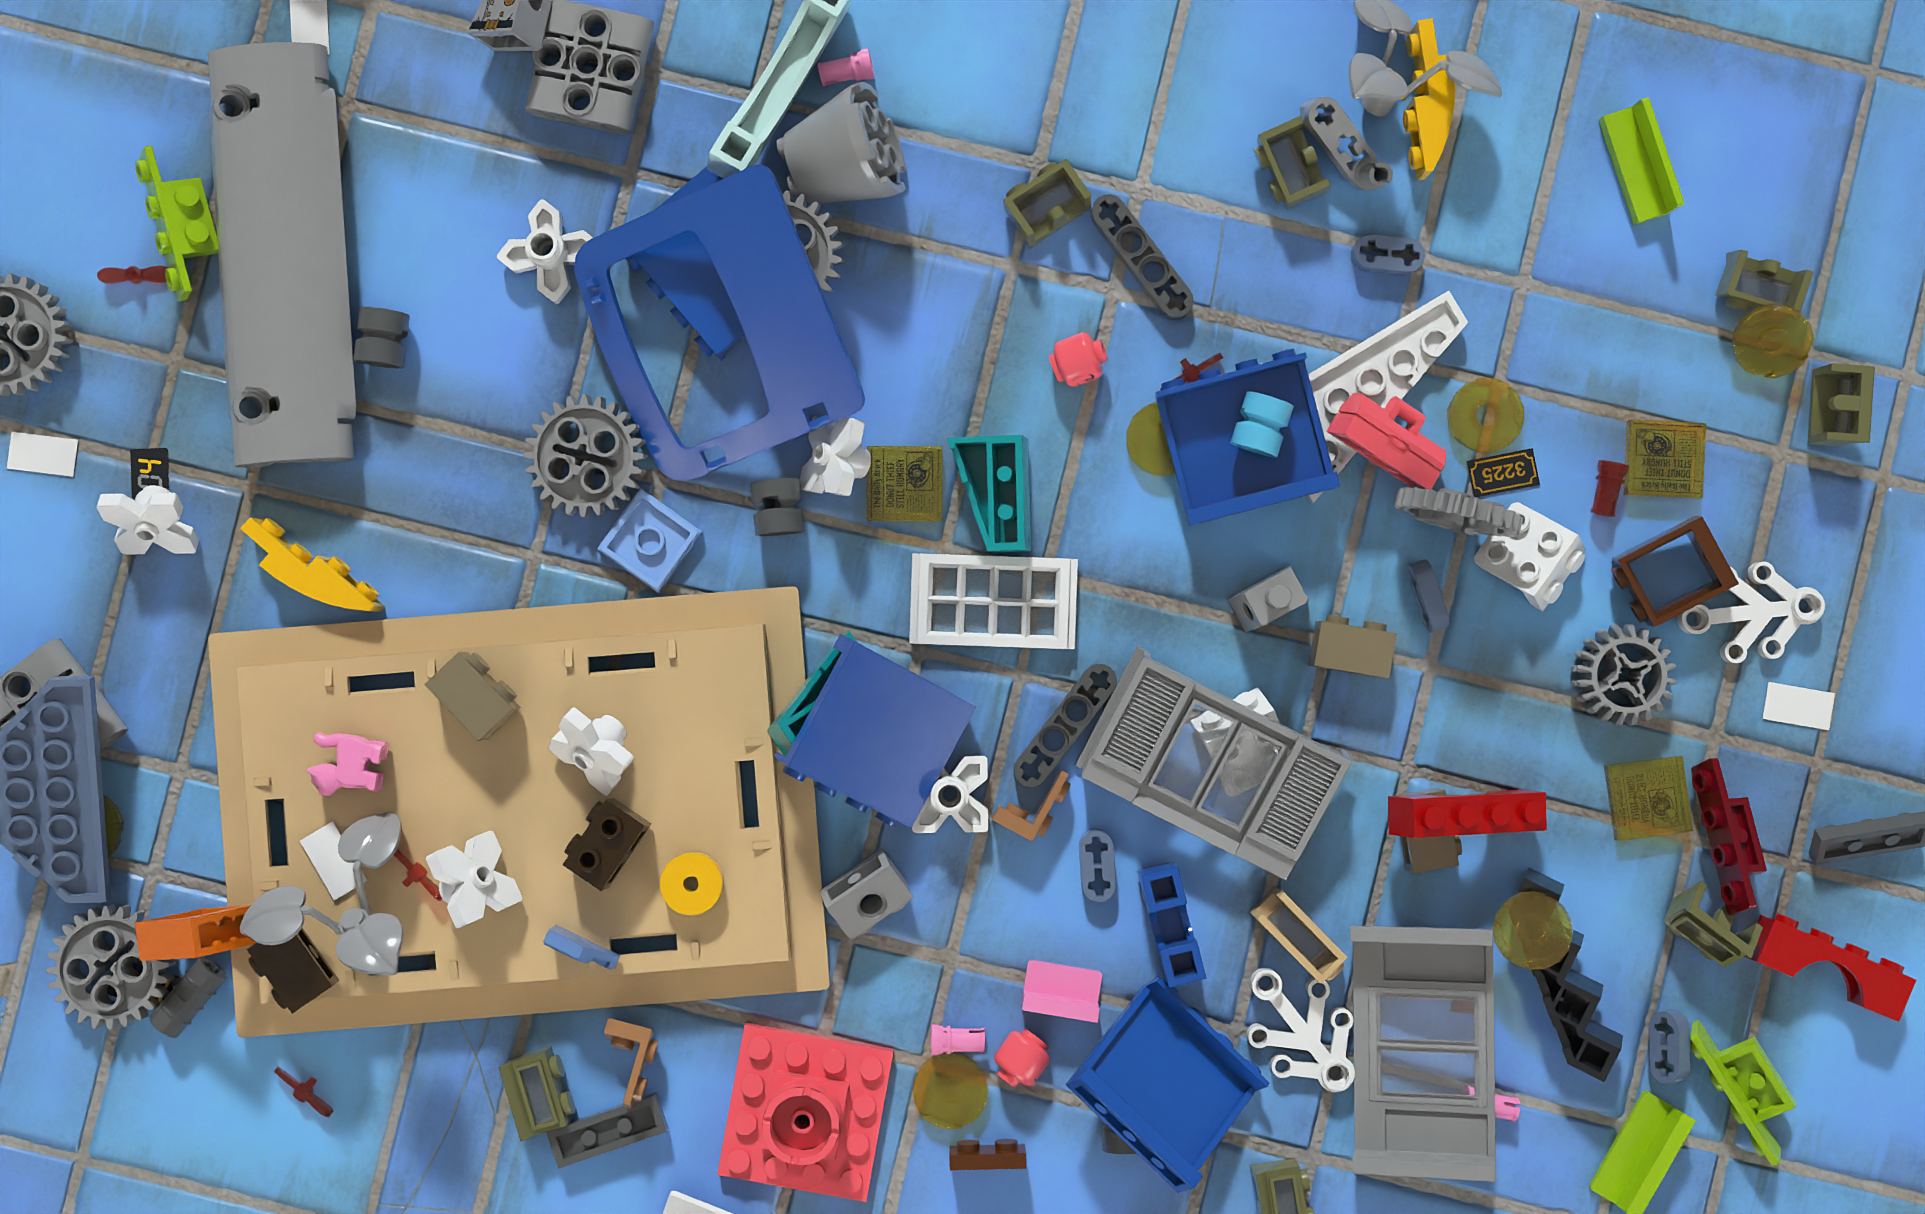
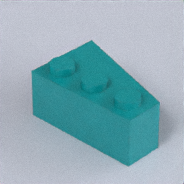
(998, 487)
(793, 716)

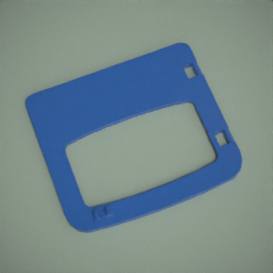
(774, 296)

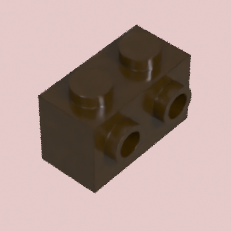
(605, 843)
(294, 970)

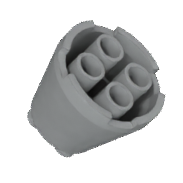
(844, 150)

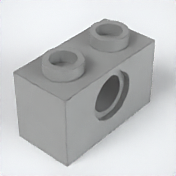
(872, 876)

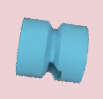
(1261, 425)

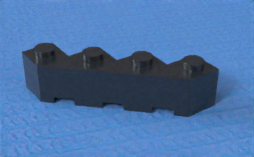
(1573, 999)

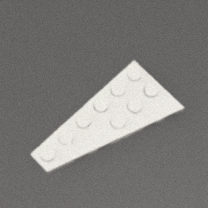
(1384, 366)

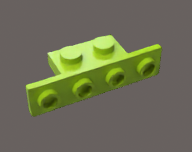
(181, 221)
(1750, 1085)

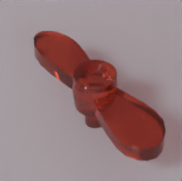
(132, 274)
(1191, 372)
(418, 873)
(304, 1092)

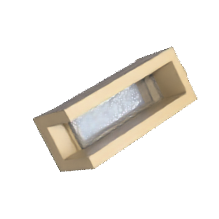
(1299, 935)

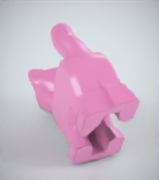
(352, 763)

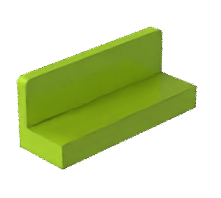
(1641, 162)
(1641, 1153)

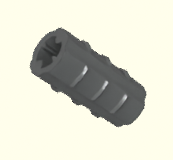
(188, 997)

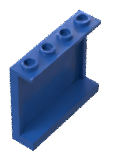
(691, 282)
(1228, 480)
(877, 735)
(1166, 1083)

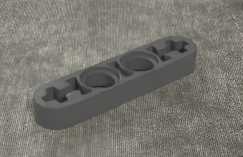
(1146, 254)
(1069, 728)

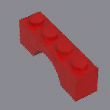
(1467, 814)
(1868, 984)

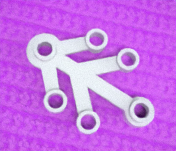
(1759, 613)
(1306, 1034)

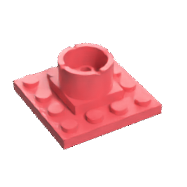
(829, 1081)

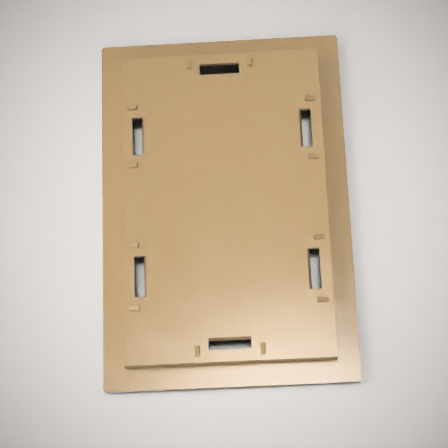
(706, 705)

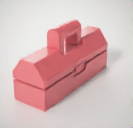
(1378, 438)

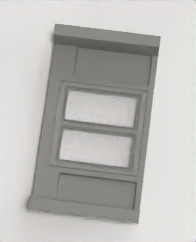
(1211, 765)
(1424, 1052)

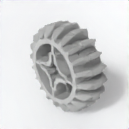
(1652, 662)

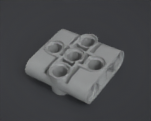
(619, 47)
(39, 667)

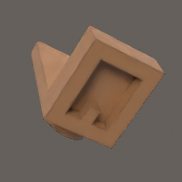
(1015, 817)
(624, 1037)

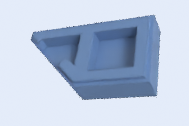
(579, 947)

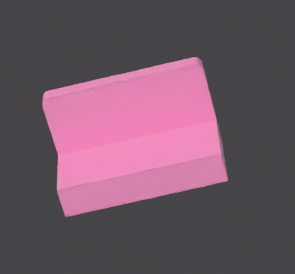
(1062, 991)

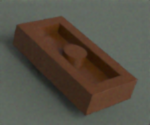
(973, 1156)

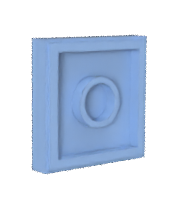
(649, 540)

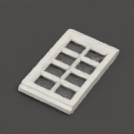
(993, 601)

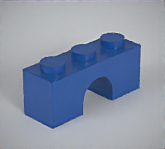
(1171, 925)

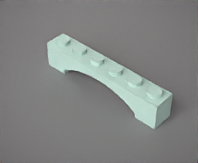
(771, 97)

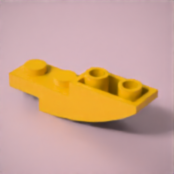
(1430, 113)
(321, 579)

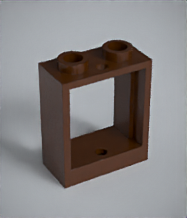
(1709, 554)

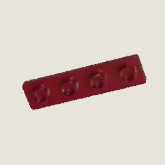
(1731, 836)

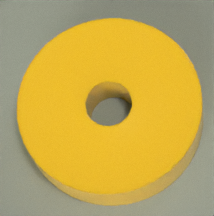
(679, 896)

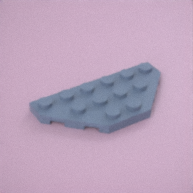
(55, 790)

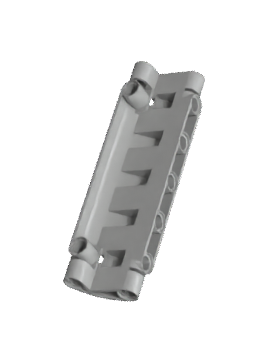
(282, 253)

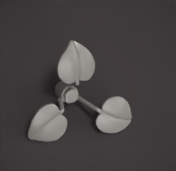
(1382, 86)
(366, 942)

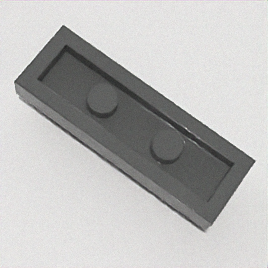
(1868, 838)
(607, 1131)

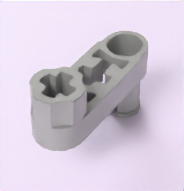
(1363, 173)

